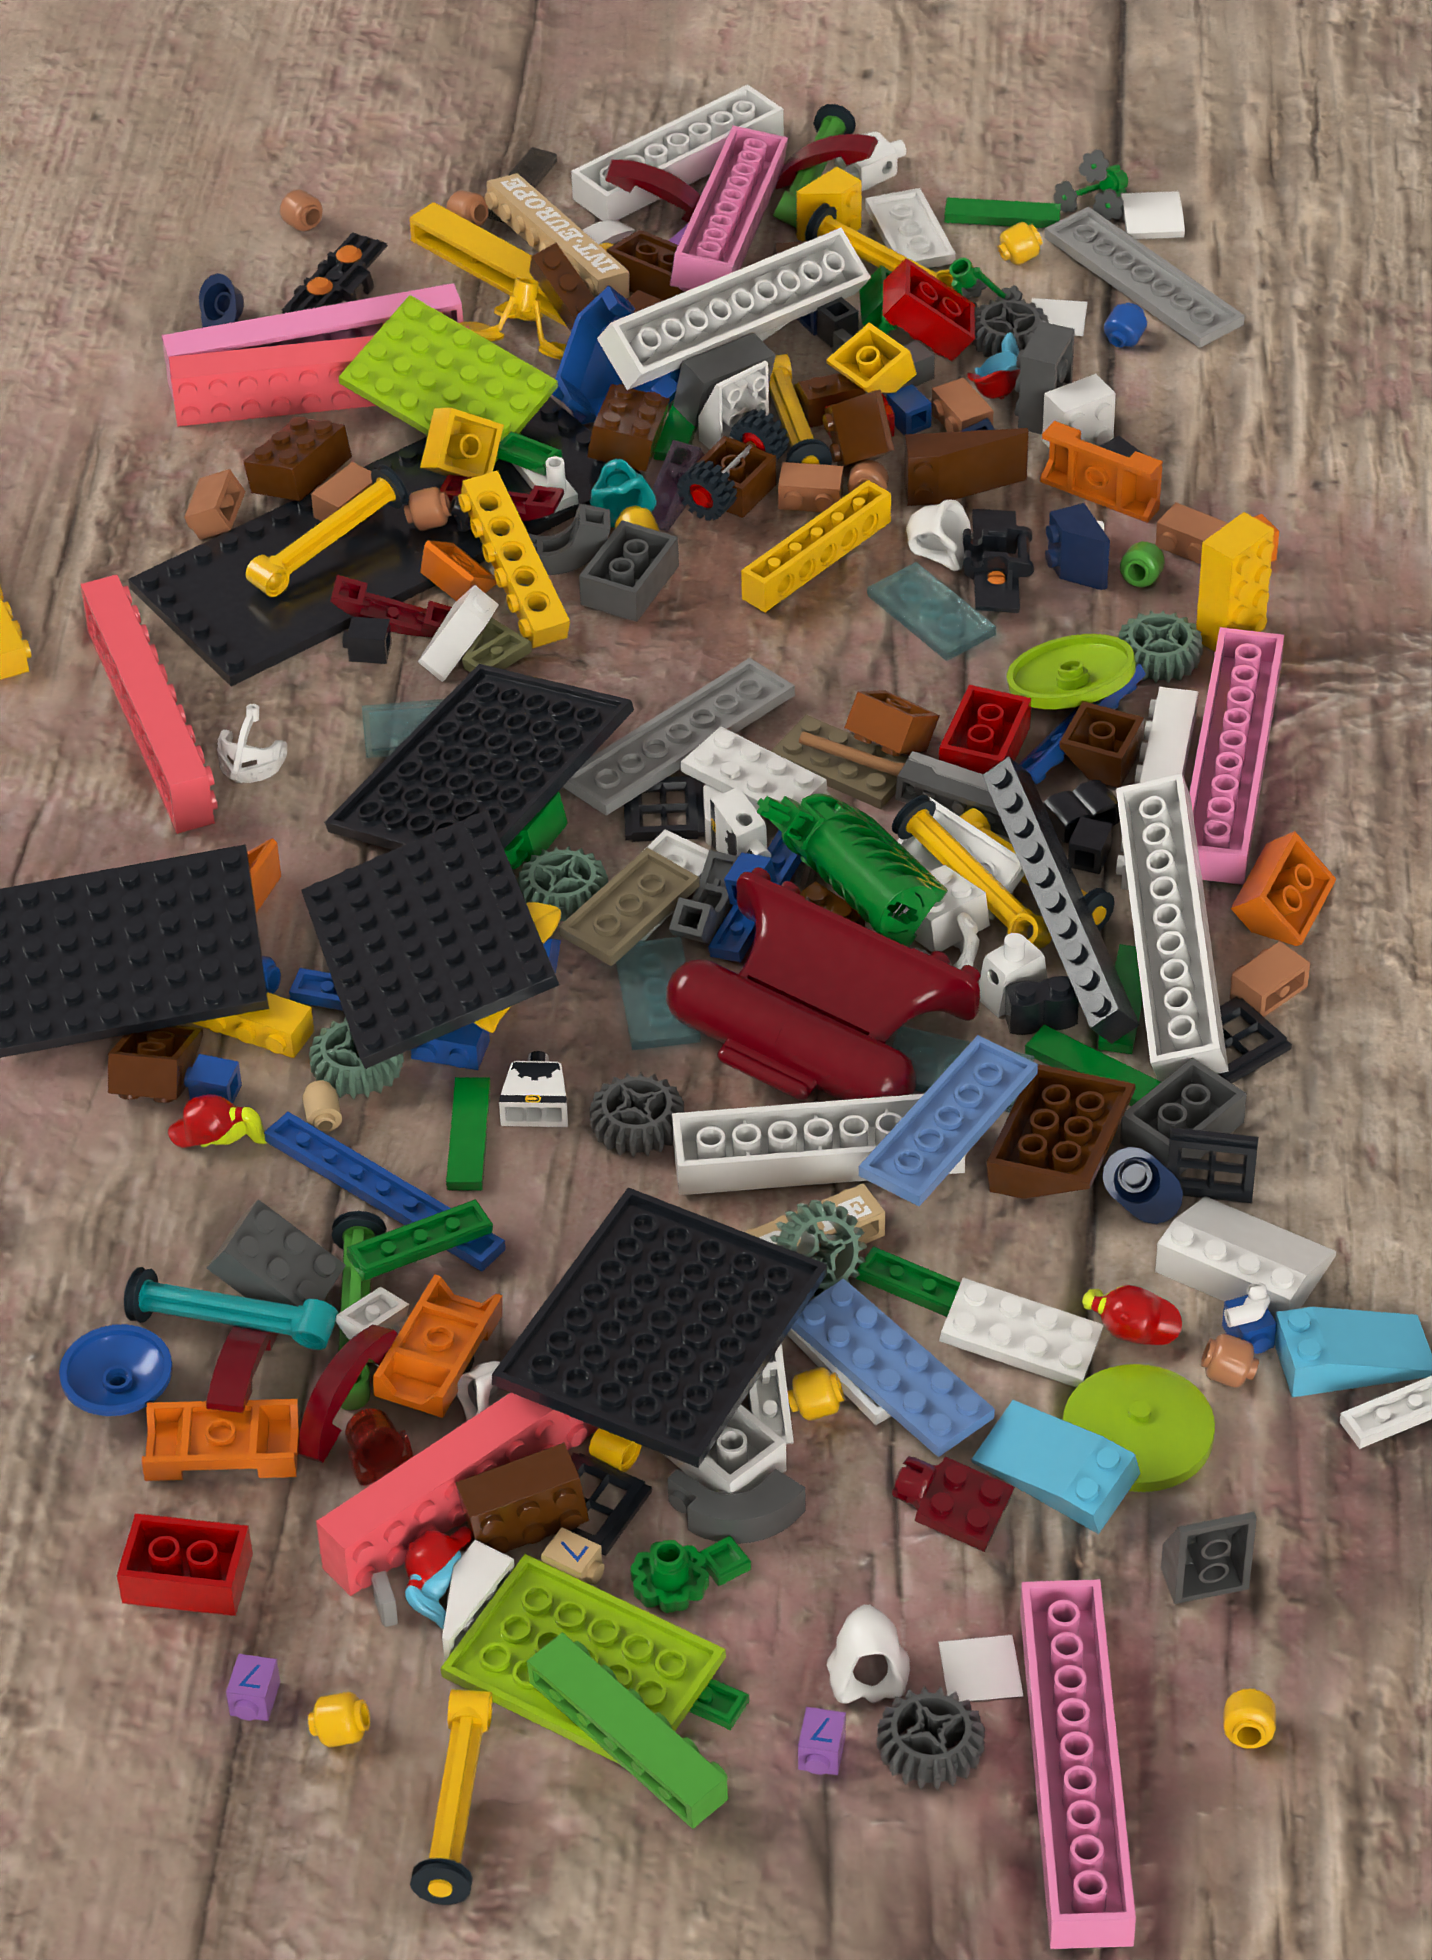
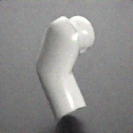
(1252, 1309)

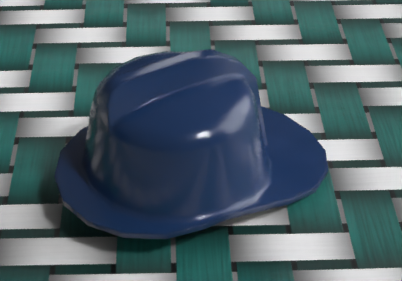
(219, 301)
(1142, 1185)

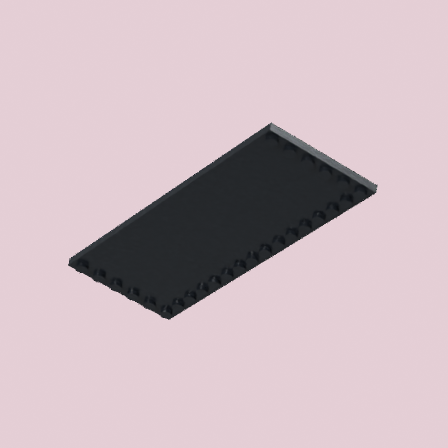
(245, 631)

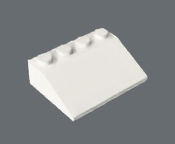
(1228, 1250)

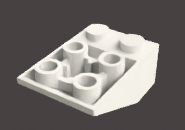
(731, 401)

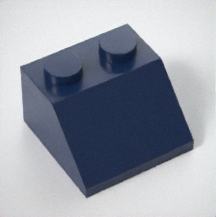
(1078, 547)

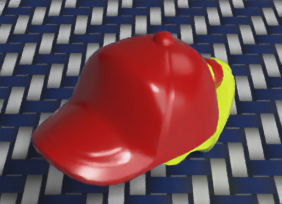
(215, 1121)
(1135, 1315)

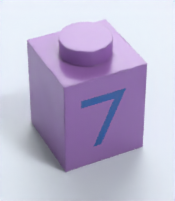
(253, 1687)
(821, 1741)

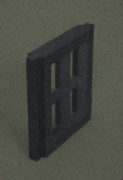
(693, 807)
(1261, 1055)
(1214, 1143)
(624, 1511)

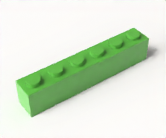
(628, 1729)

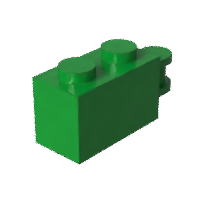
(872, 301)
(538, 833)

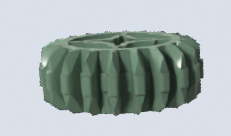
(1163, 645)
(562, 879)
(337, 1061)
(843, 1243)

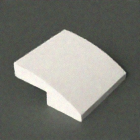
(1153, 215)
(377, 1309)

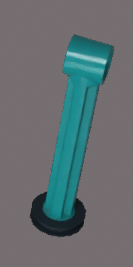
(307, 1323)

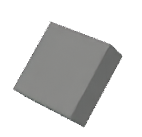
(384, 1599)

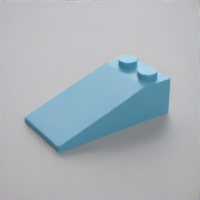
(1349, 1349)
(1059, 1464)

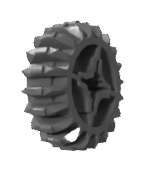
(1002, 317)
(635, 1114)
(923, 1750)

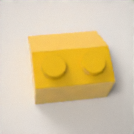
(833, 188)
(874, 361)
(461, 443)

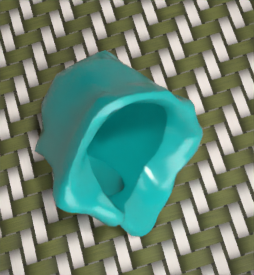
(620, 488)

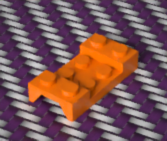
(1102, 475)
(435, 1348)
(198, 1438)

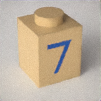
(575, 1556)

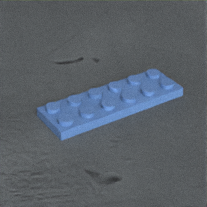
(948, 1120)
(892, 1368)

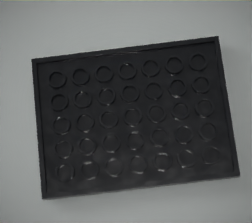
(489, 746)
(428, 939)
(129, 951)
(660, 1326)

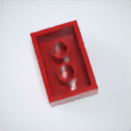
(928, 310)
(986, 729)
(185, 1564)

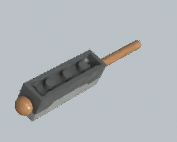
(923, 775)

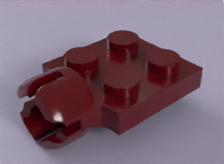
(954, 1499)

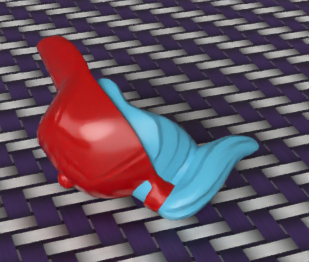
(999, 372)
(430, 1570)

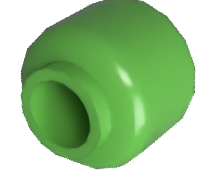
(1142, 564)

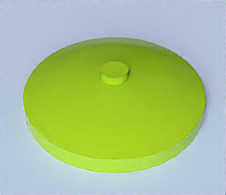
(1072, 670)
(1151, 1415)

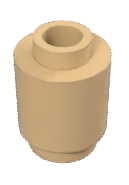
(322, 1106)

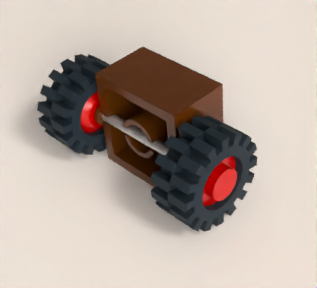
(736, 469)

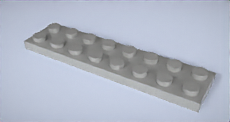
(1144, 277)
(663, 742)

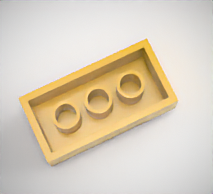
(1234, 578)

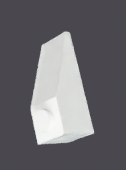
(458, 632)
(770, 1400)
(472, 1586)

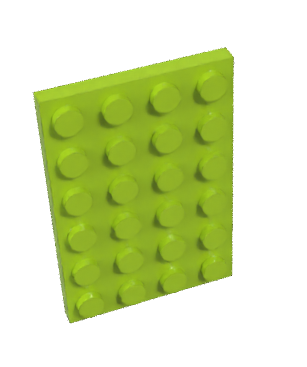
(434, 362)
(538, 1604)

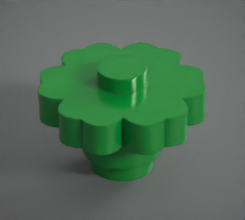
(669, 1576)

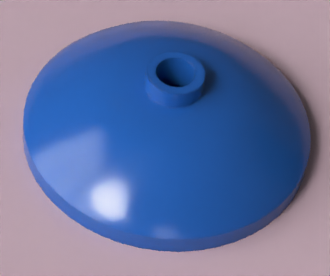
(115, 1370)

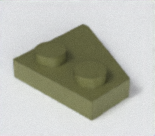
(496, 647)

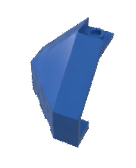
(585, 368)

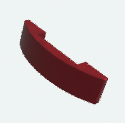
(848, 146)
(654, 180)
(537, 504)
(404, 618)
(235, 1368)
(317, 1430)

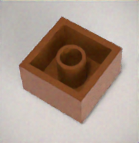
(891, 722)

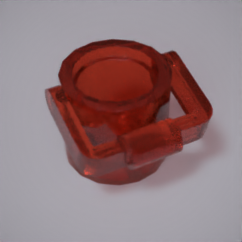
(375, 1445)

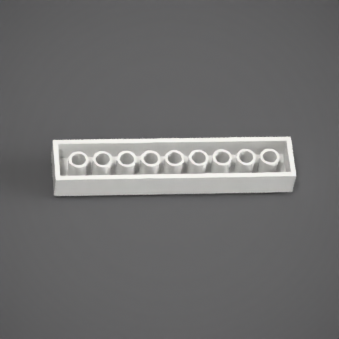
(732, 307)
(1171, 926)

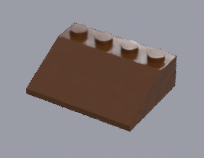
(1057, 1133)

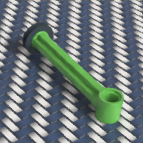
(828, 122)
(348, 1230)

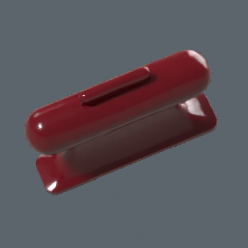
(817, 998)

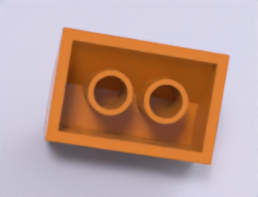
(1284, 891)

